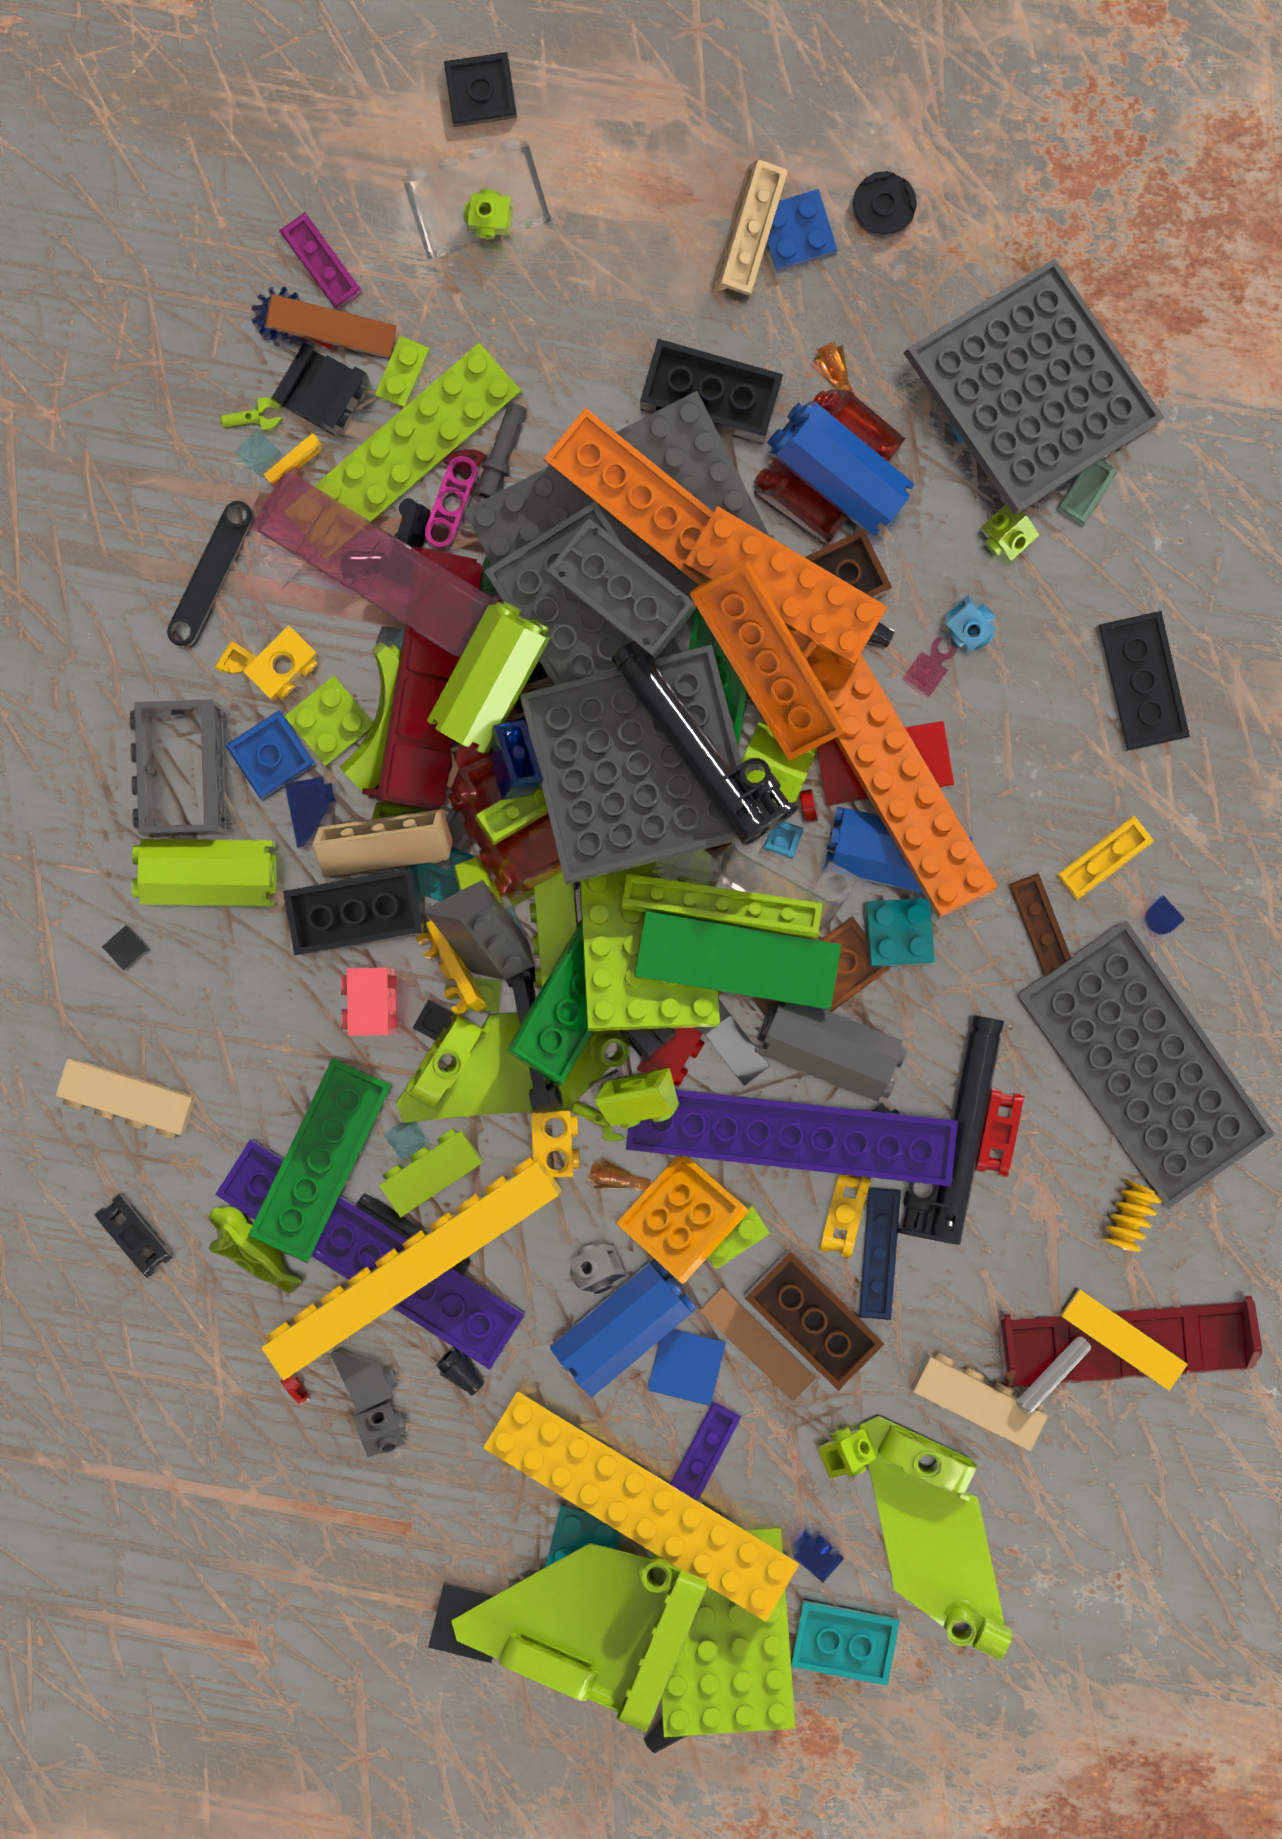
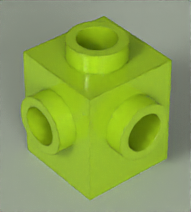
(498, 213)
(1008, 533)
(846, 1453)

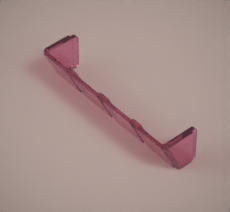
(372, 563)

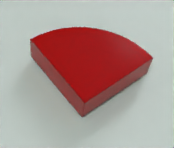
(296, 1389)

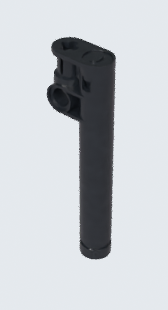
(742, 803)
(944, 1208)

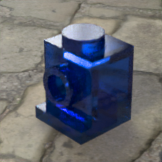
(816, 1554)

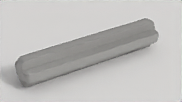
(1053, 1375)

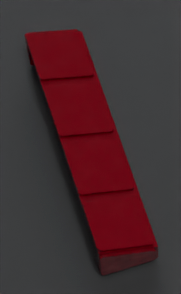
(415, 751)
(1202, 1336)

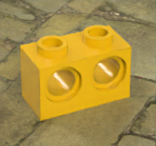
(545, 1143)

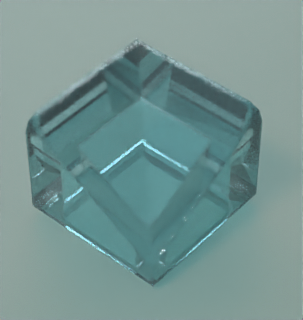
(391, 635)
(406, 1139)

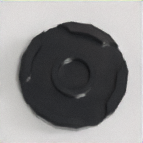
(884, 204)

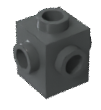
(380, 1429)

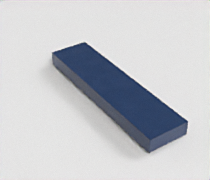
(879, 1253)

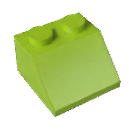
(789, 773)
(638, 1098)

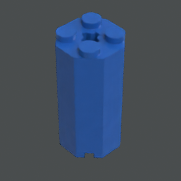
(840, 467)
(867, 850)
(622, 1327)

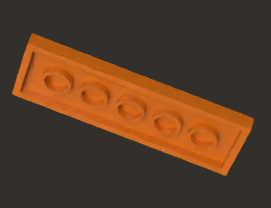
(801, 591)
(768, 660)

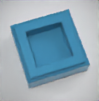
(784, 839)

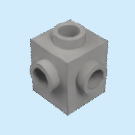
(596, 1268)

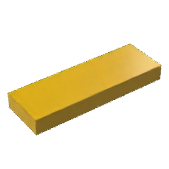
(1105, 858)

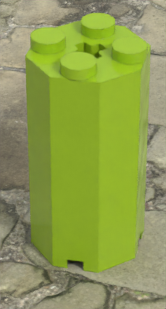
(489, 675)
(205, 872)

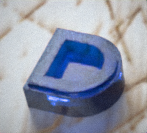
(1162, 917)

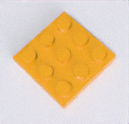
(682, 1217)

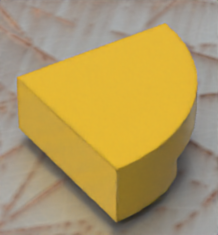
(234, 659)

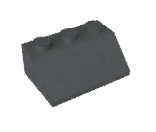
(482, 932)

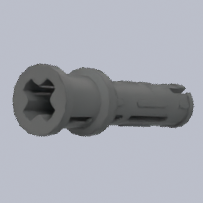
(497, 467)

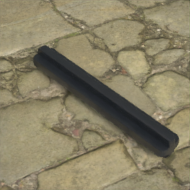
(400, 1225)

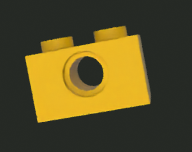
(285, 645)

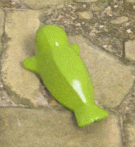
(247, 1252)

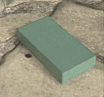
(1087, 492)

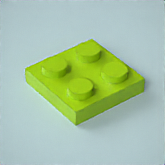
(329, 721)

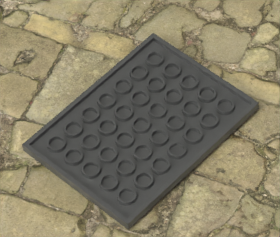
(674, 438)

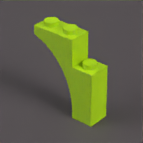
(366, 762)

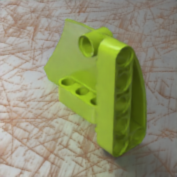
(592, 1628)

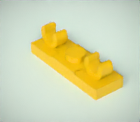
(453, 968)

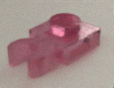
(928, 671)

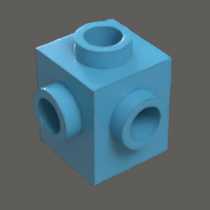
(971, 623)

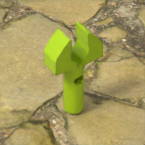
(254, 416)
(596, 1117)

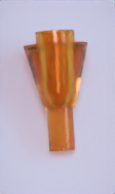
(833, 363)
(610, 1176)

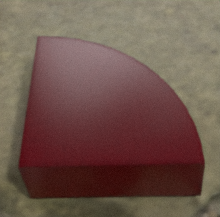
(464, 469)

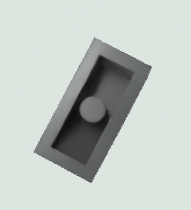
(364, 1379)

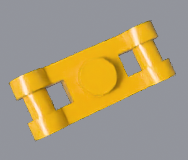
(844, 1214)

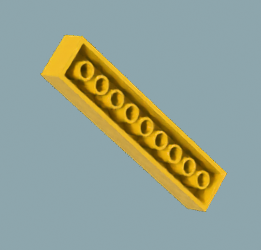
(410, 1269)
(641, 1505)

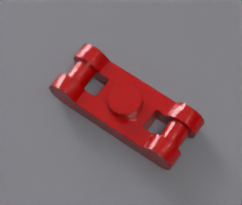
(999, 1132)

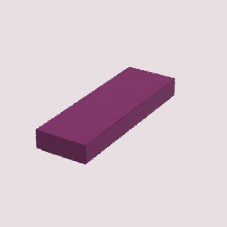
(320, 261)

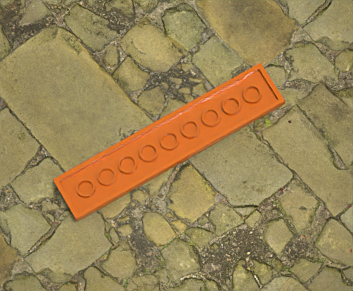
(636, 494)
(902, 786)

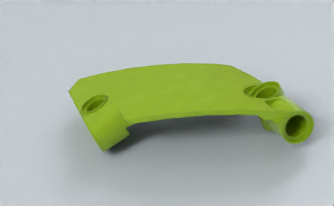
(489, 1079)
(936, 1535)

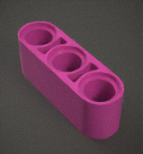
(451, 485)

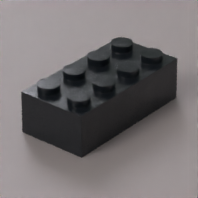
(734, 393)
(355, 911)

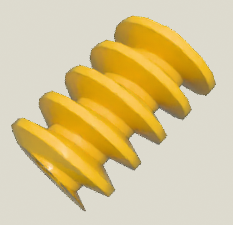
(1132, 1217)

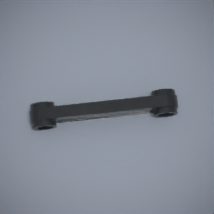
(210, 574)
(545, 1094)

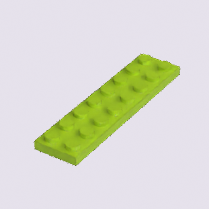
(421, 435)

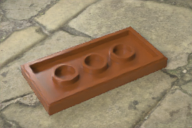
(853, 965)

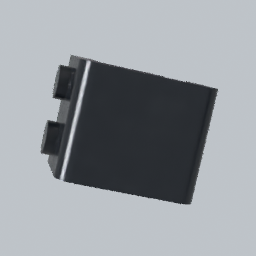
(321, 390)

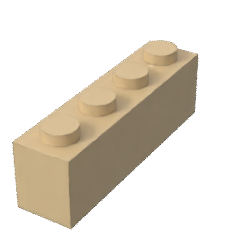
(383, 843)
(126, 1097)
(978, 1401)

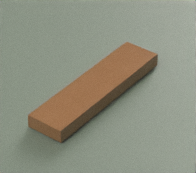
(757, 1343)

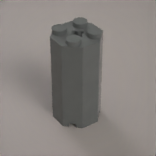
(831, 1048)

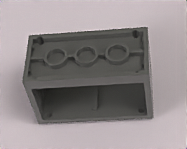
(622, 588)
(211, 767)

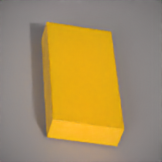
(294, 459)

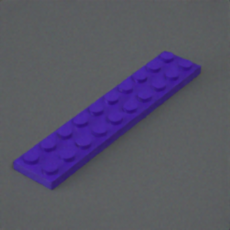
(803, 1137)
(447, 1306)

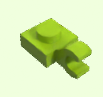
(489, 990)

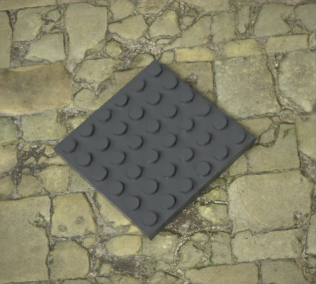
(1033, 386)
(613, 776)

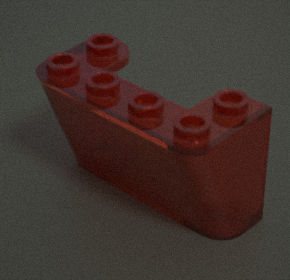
(798, 499)
(521, 858)

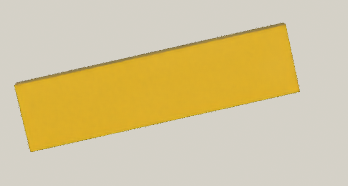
(1124, 1339)

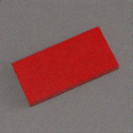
(842, 785)

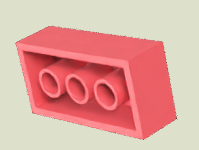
(370, 1001)

